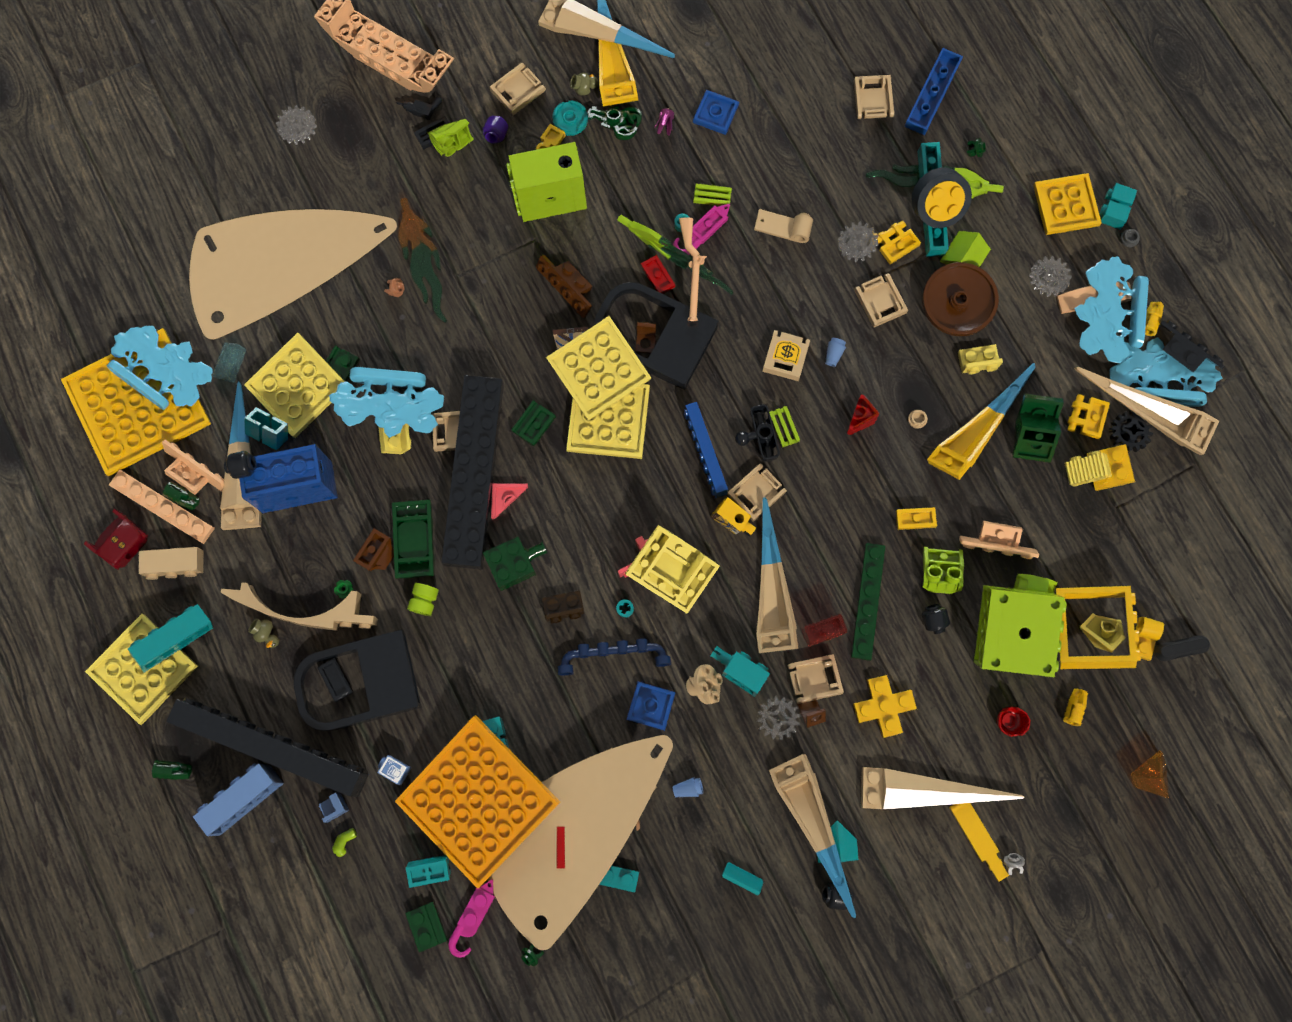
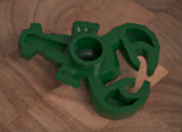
(616, 120)

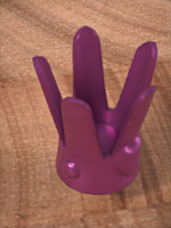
(665, 115)

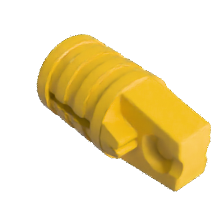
(1153, 318)
(1076, 707)

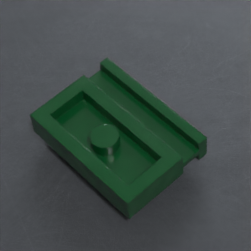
(342, 362)
(533, 423)
(426, 926)

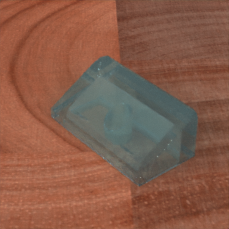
(229, 362)

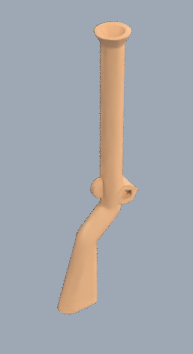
(687, 229)

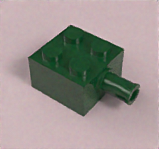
(512, 562)

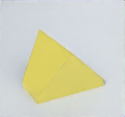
(1103, 632)

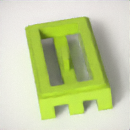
(700, 190)
(779, 412)

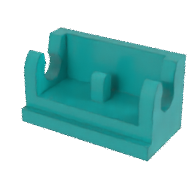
(428, 871)

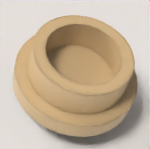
(917, 419)

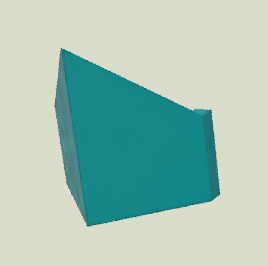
(845, 843)

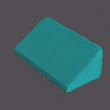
(742, 878)

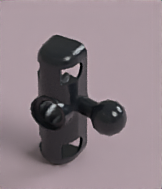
(765, 444)

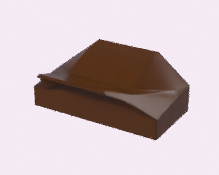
(375, 552)

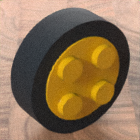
(941, 197)

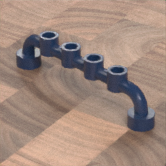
(604, 650)

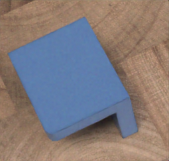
(333, 807)

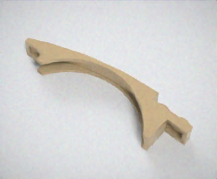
(344, 613)

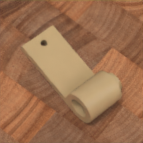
(789, 228)

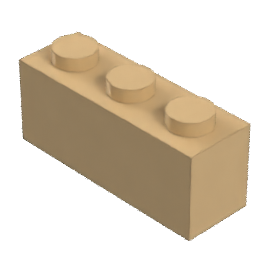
(171, 562)

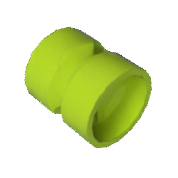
(423, 599)

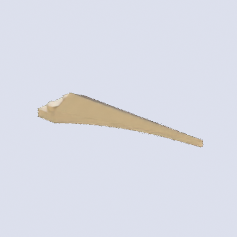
(1180, 423)
(897, 789)

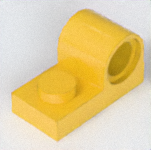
(1149, 633)

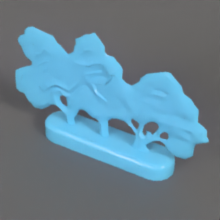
(1106, 314)
(164, 364)
(1161, 368)
(391, 408)

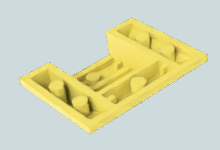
(672, 569)

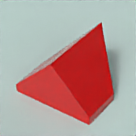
(864, 415)

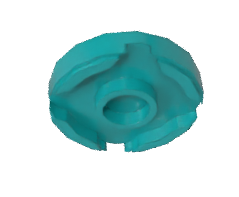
(570, 117)

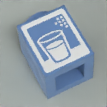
(393, 769)

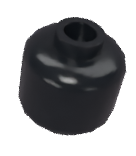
(240, 464)
(936, 618)
(832, 898)

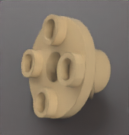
(705, 684)

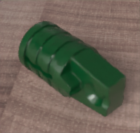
(180, 495)
(171, 770)

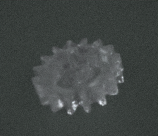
(295, 122)
(857, 243)
(1050, 268)
(791, 721)

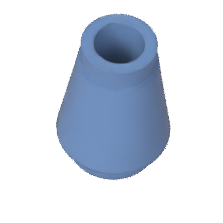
(834, 351)
(688, 788)

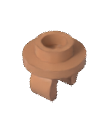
(396, 287)

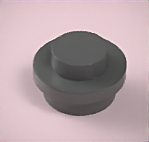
(1130, 238)

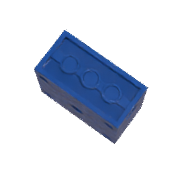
(289, 479)

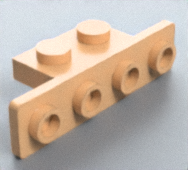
(188, 471)
(999, 538)

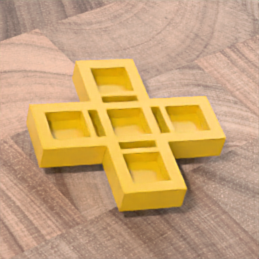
(884, 706)

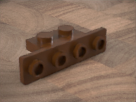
(567, 282)

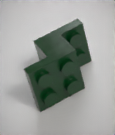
(1037, 427)

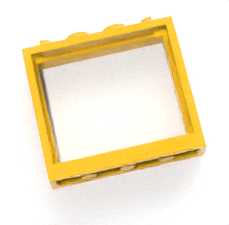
(1101, 662)

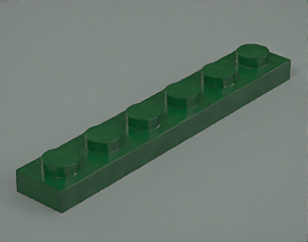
(868, 602)

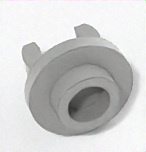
(1012, 861)

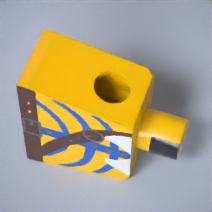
(726, 514)

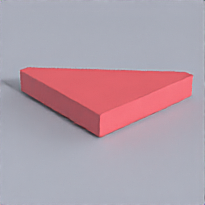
(503, 495)

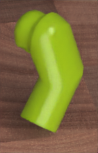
(341, 840)

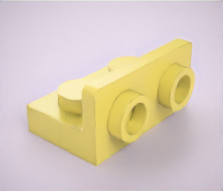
(979, 358)
(396, 444)

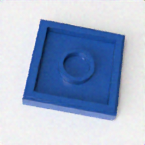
(716, 112)
(651, 706)

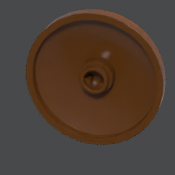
(960, 299)

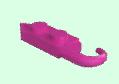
(707, 226)
(472, 917)

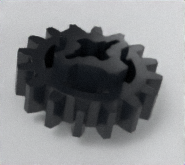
(1124, 435)

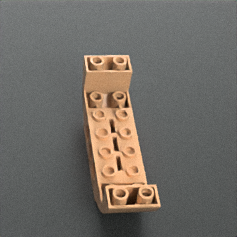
(381, 47)

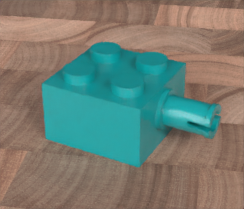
(742, 670)

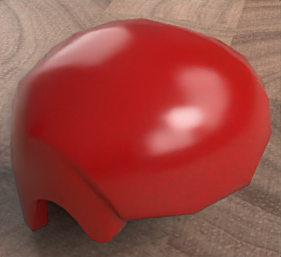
(1013, 721)

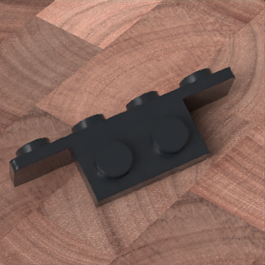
(1186, 351)

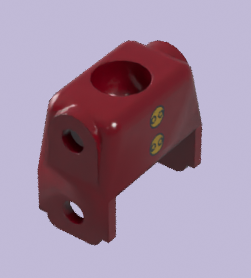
(119, 541)

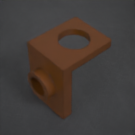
(645, 331)
(812, 713)

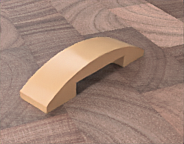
(1071, 299)

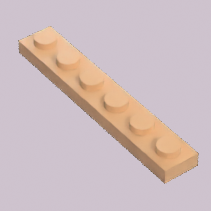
(161, 506)

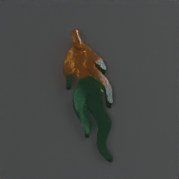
(422, 249)

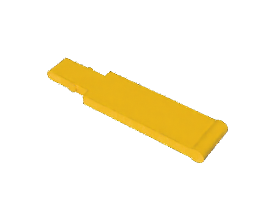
(979, 838)

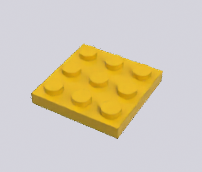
(1067, 204)

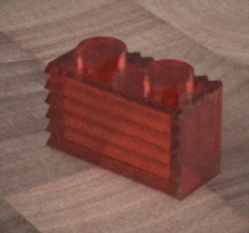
(824, 630)

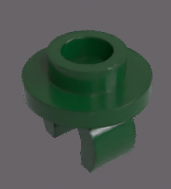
(979, 148)
(529, 956)

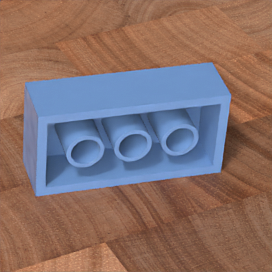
(238, 799)

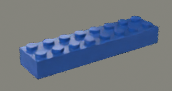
(933, 91)
(705, 450)

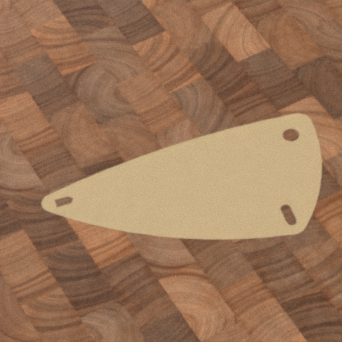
(273, 261)
(599, 811)

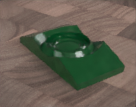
(413, 539)

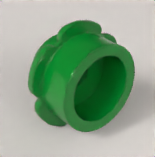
(338, 589)

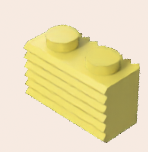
(1088, 469)

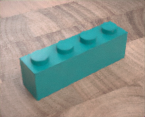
(170, 638)

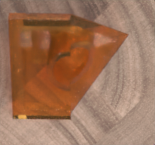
(1152, 775)

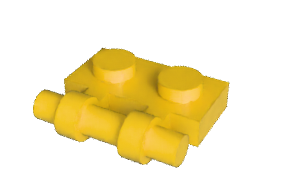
(901, 245)
(1094, 418)

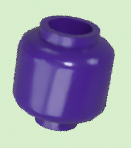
(495, 129)

